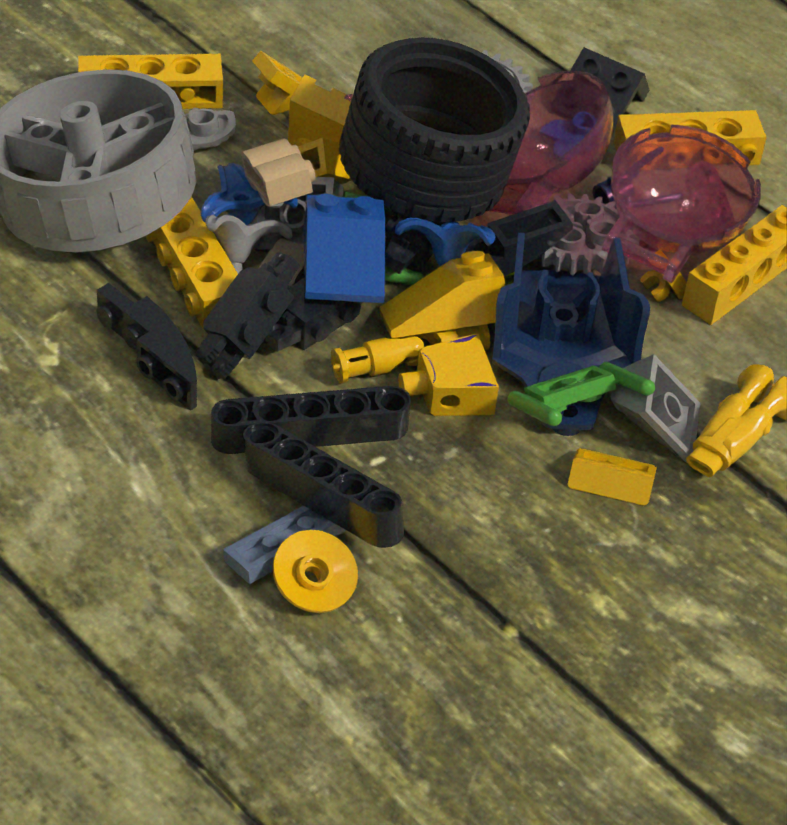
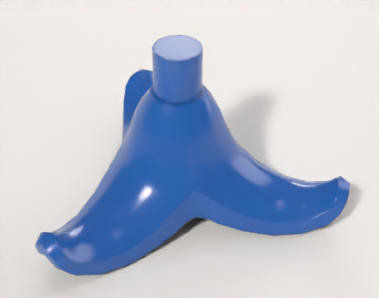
(236, 196)
(449, 239)

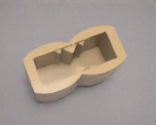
(278, 171)

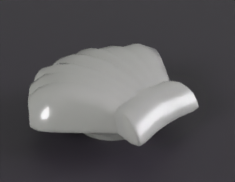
(210, 127)

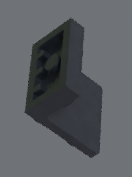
(619, 80)

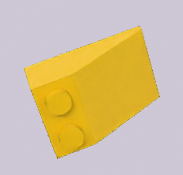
(448, 298)

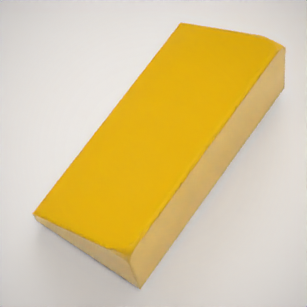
(612, 476)

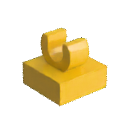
(663, 290)

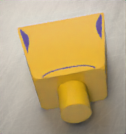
(454, 378)

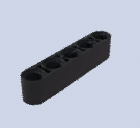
(316, 417)
(324, 484)

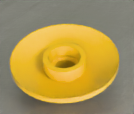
(327, 559)

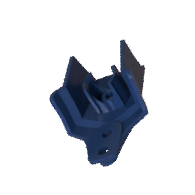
(567, 323)

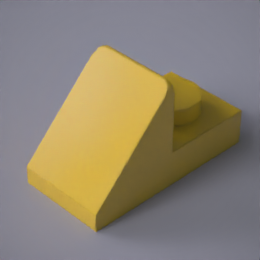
(278, 83)

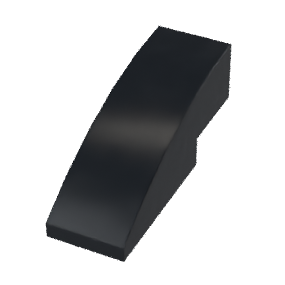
(542, 229)

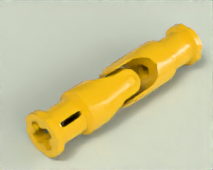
(386, 354)

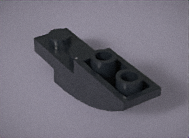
(159, 343)

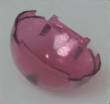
(563, 139)
(680, 195)

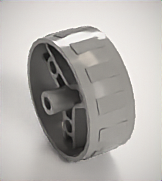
(115, 147)

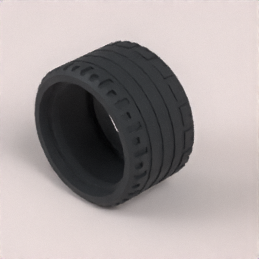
(433, 129)

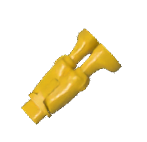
(735, 426)

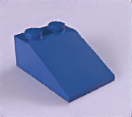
(344, 248)

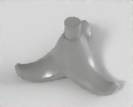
(239, 238)

